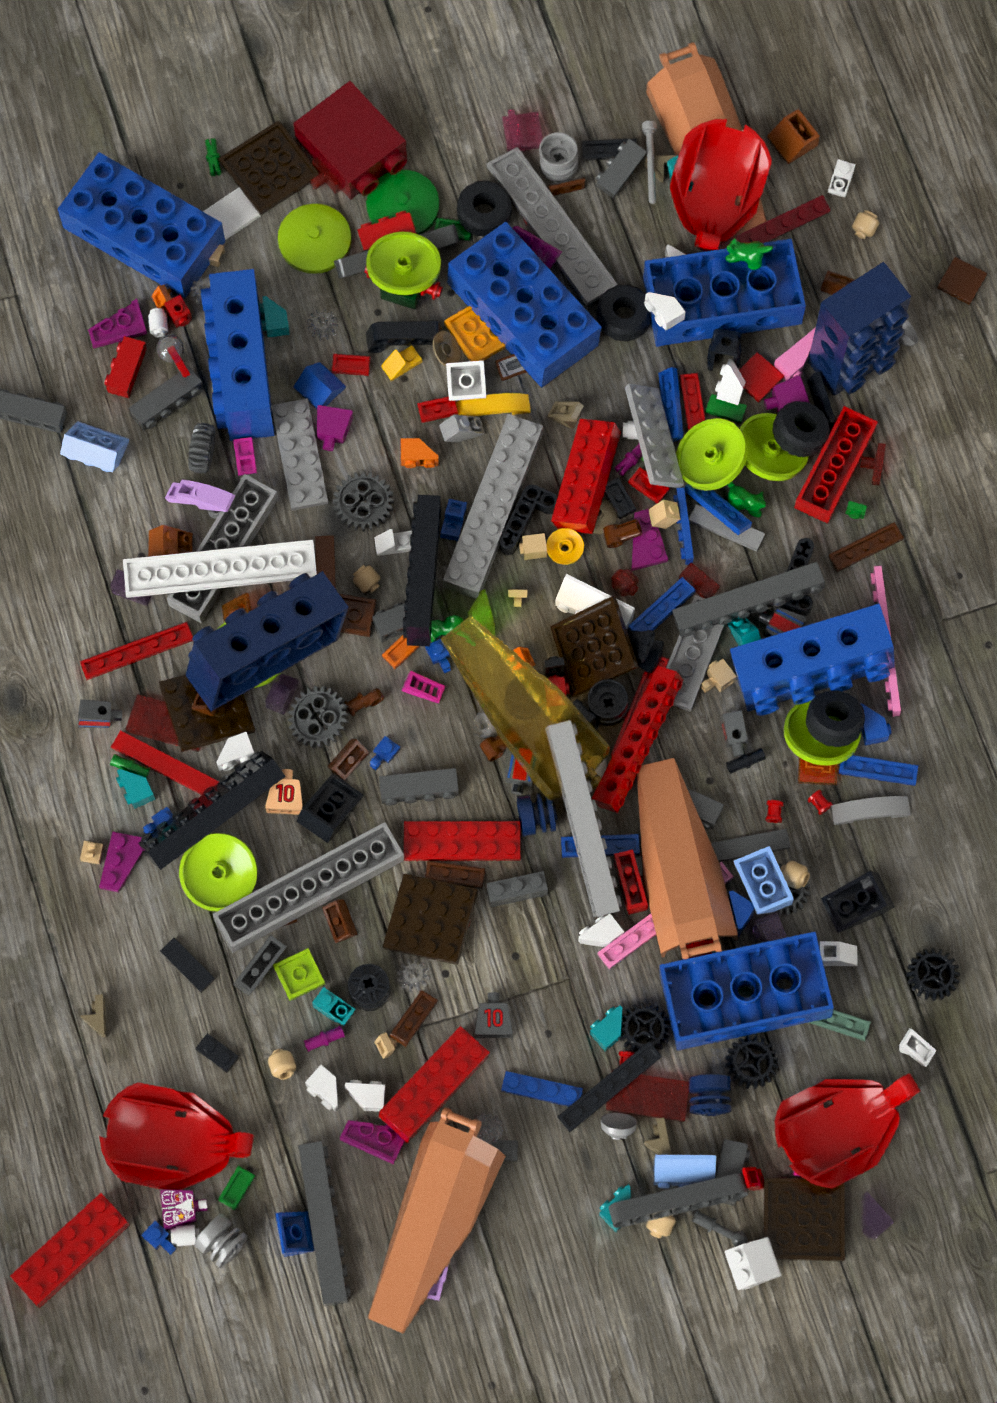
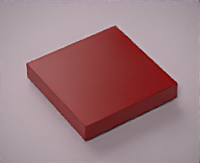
(760, 377)

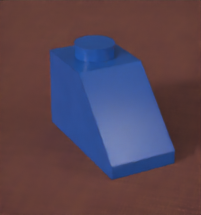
(875, 727)

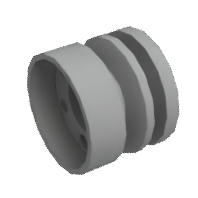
(558, 156)
(222, 1242)

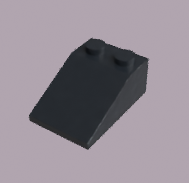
(329, 808)
(857, 901)

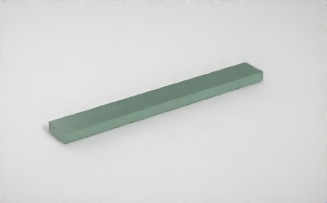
(840, 1021)

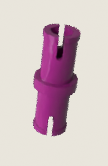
(631, 459)
(324, 1038)

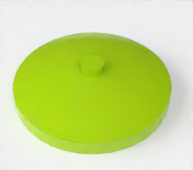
(314, 238)
(403, 263)
(712, 454)
(765, 454)
(806, 746)
(218, 871)

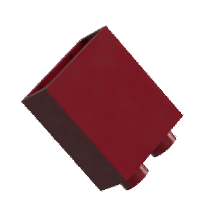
(352, 140)

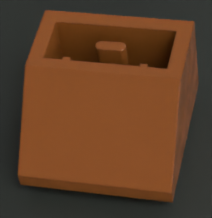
(793, 136)
(169, 540)

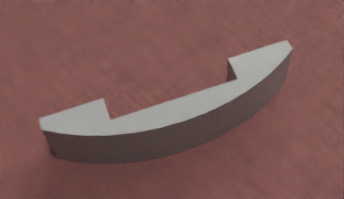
(870, 808)

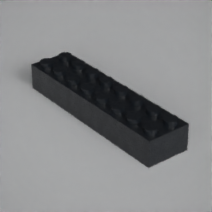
(422, 570)
(211, 809)

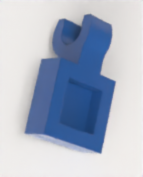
(438, 653)
(384, 752)
(163, 815)
(157, 1236)

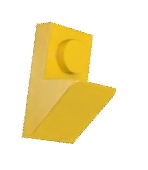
(401, 362)

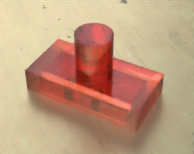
(324, 176)
(875, 463)
(700, 581)

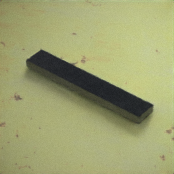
(609, 1086)

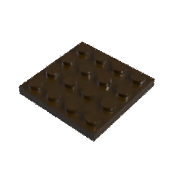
(268, 167)
(594, 646)
(196, 728)
(430, 919)
(804, 1220)

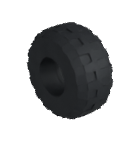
(483, 193)
(621, 328)
(807, 417)
(828, 730)

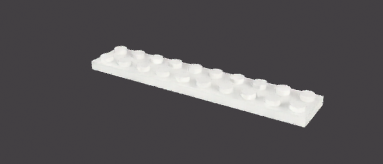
(218, 568)

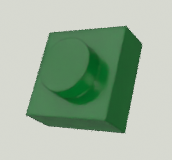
(856, 510)

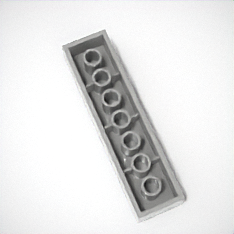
(230, 530)

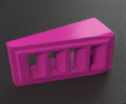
(421, 693)

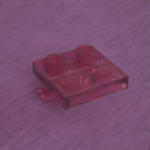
(522, 130)

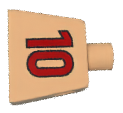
(285, 796)

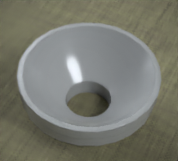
(909, 337)
(618, 1125)

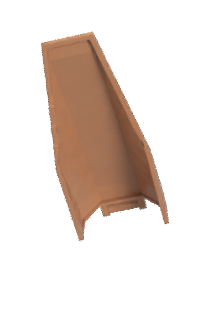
(690, 95)
(680, 865)
(435, 1217)

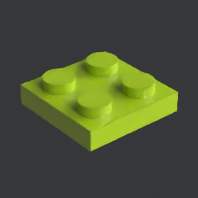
(299, 974)

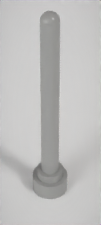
(649, 129)

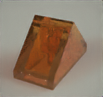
(240, 602)

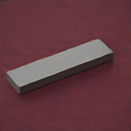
(703, 518)

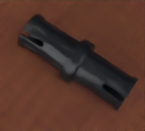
(745, 761)

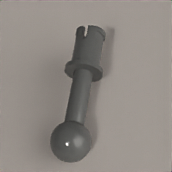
(737, 1238)

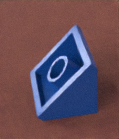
(318, 385)
(741, 909)
(294, 1233)

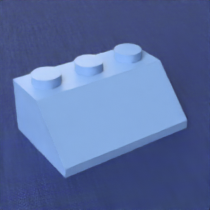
(94, 446)
(764, 881)
(683, 1169)

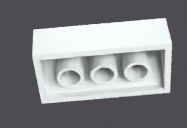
(578, 596)

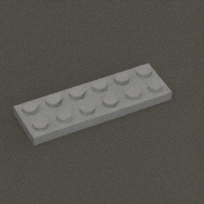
(654, 436)
(299, 454)
(691, 660)

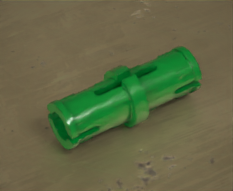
(212, 157)
(129, 765)

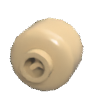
(865, 224)
(366, 579)
(795, 874)
(282, 1064)
(661, 1226)

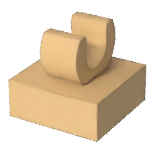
(518, 594)
(91, 852)
(385, 1045)

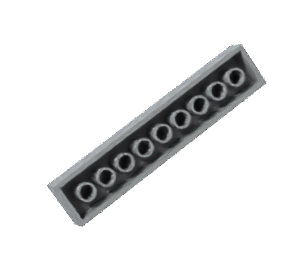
(493, 506)
(582, 818)
(308, 887)

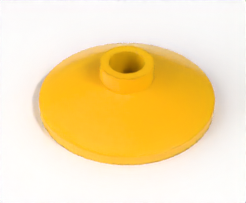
(567, 538)

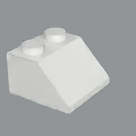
(466, 380)
(753, 1263)

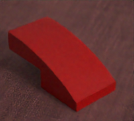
(753, 1178)

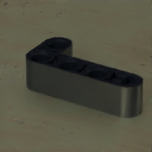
(400, 333)
(523, 520)
(793, 605)

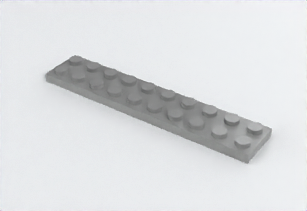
(551, 225)

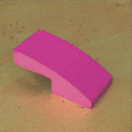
(245, 456)

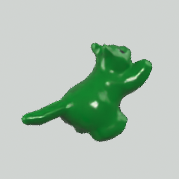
(748, 252)
(743, 499)
(444, 627)

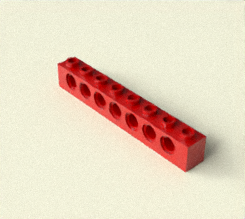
(631, 745)

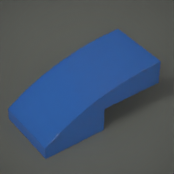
(453, 519)

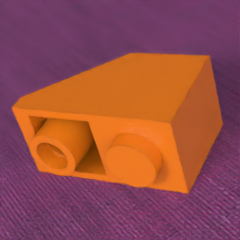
(417, 453)

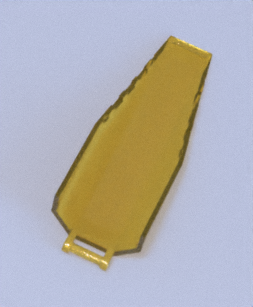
(521, 704)

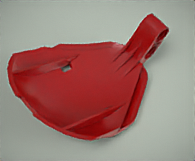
(721, 166)
(148, 1136)
(822, 1138)

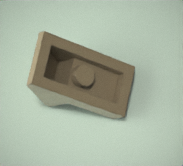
(660, 165)
(565, 413)
(98, 1020)
(661, 1145)

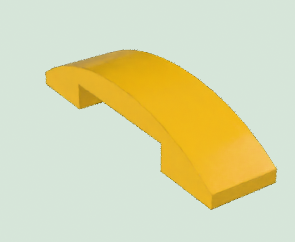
(495, 404)

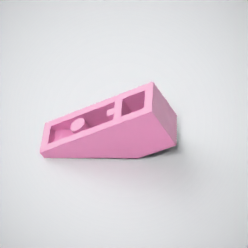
(794, 359)

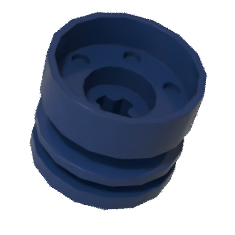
(536, 814)
(710, 1098)

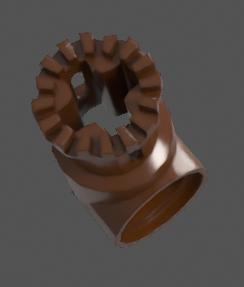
(360, 701)

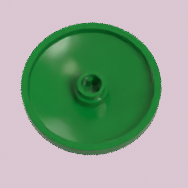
(404, 192)

